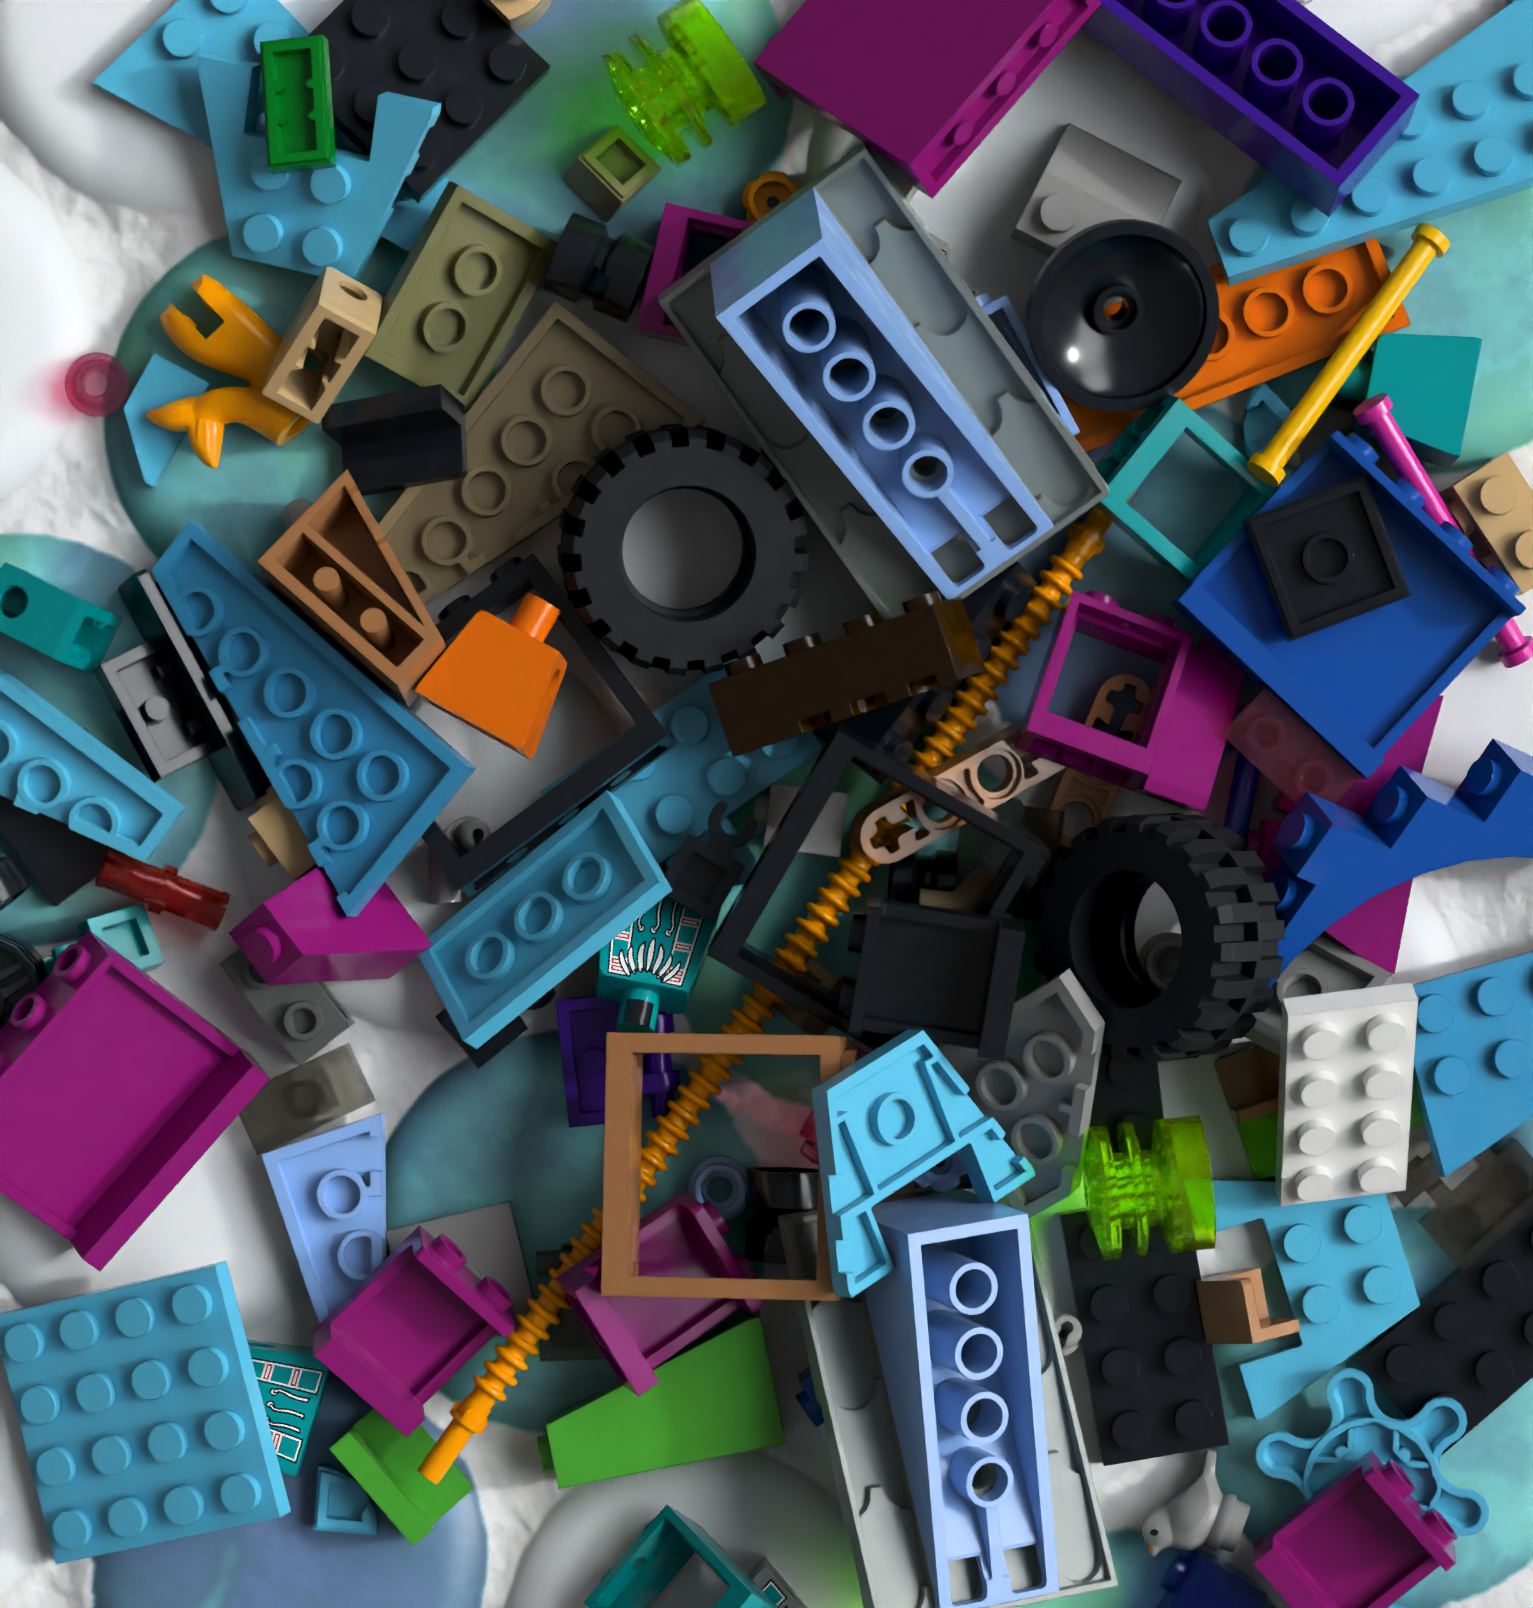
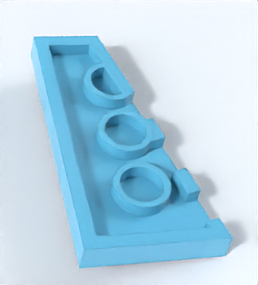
(74, 778)

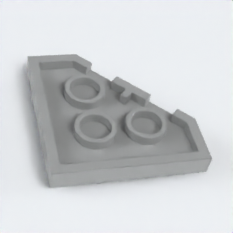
(1042, 1086)

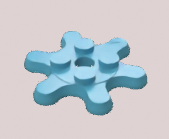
(1361, 1427)

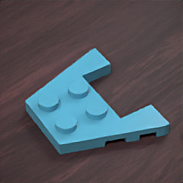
(307, 215)
(887, 1126)
(1338, 1274)

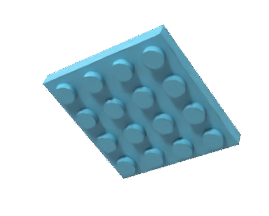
(142, 1413)

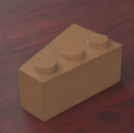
(354, 589)

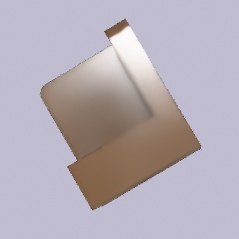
(1249, 1082)
(1237, 1310)

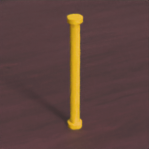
(1426, 245)

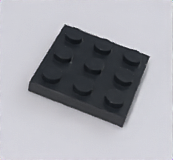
(430, 52)

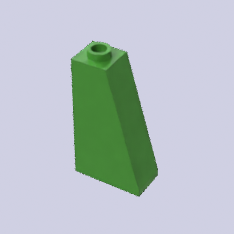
(708, 1404)

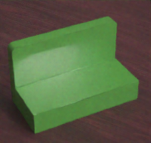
(387, 1468)

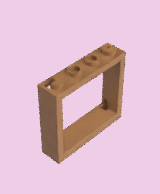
(623, 1164)

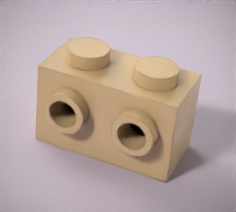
(1497, 514)

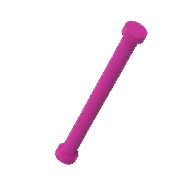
(1377, 415)

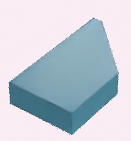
(157, 386)

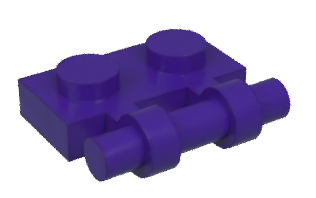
(583, 1053)

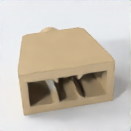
(336, 327)

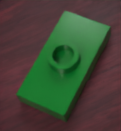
(298, 104)

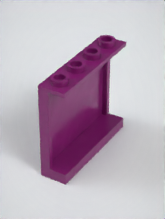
(918, 74)
(110, 1096)

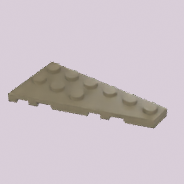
(526, 445)

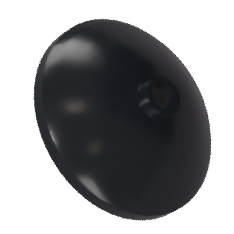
(1152, 340)

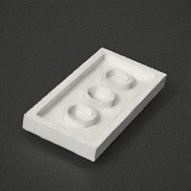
(1345, 1093)

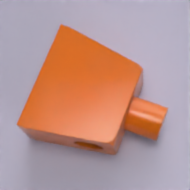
(500, 675)

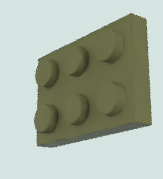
(459, 294)

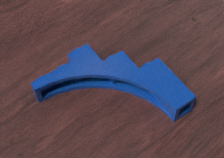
(1412, 828)

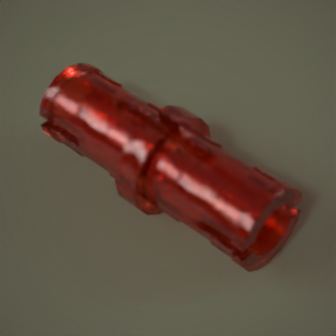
(162, 889)

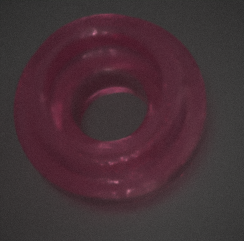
(111, 399)

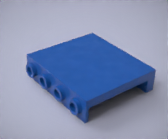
(1377, 671)

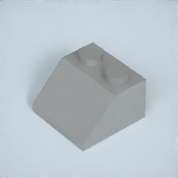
(1088, 186)

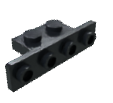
(169, 703)

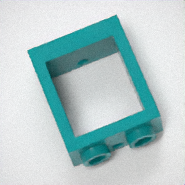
(1138, 452)
(663, 1551)

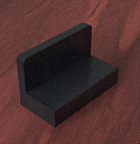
(400, 438)

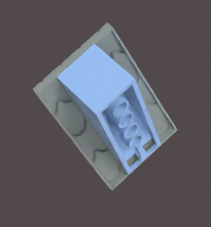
(883, 389)
(952, 1412)

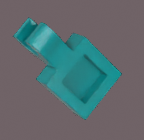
(126, 932)

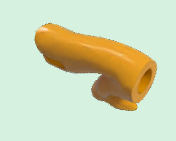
(239, 347)

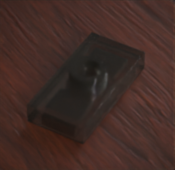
(306, 1099)

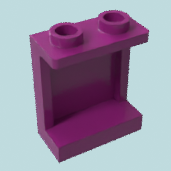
(412, 1327)
(643, 1332)
(1356, 1542)

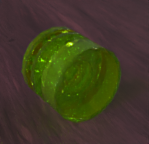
(684, 81)
(1150, 1187)

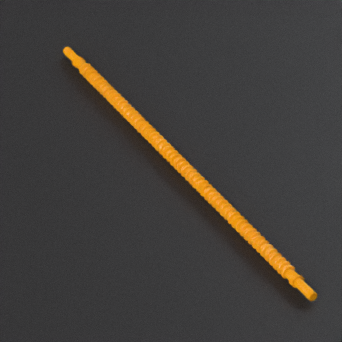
(472, 1413)

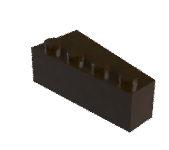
(846, 675)

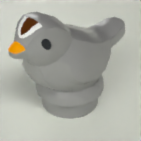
(1197, 1516)

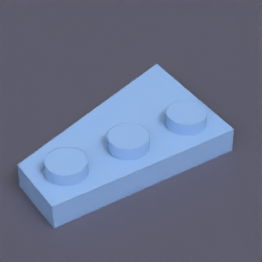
(334, 1206)

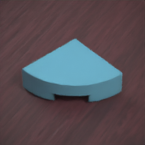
(1262, 418)
(343, 1503)

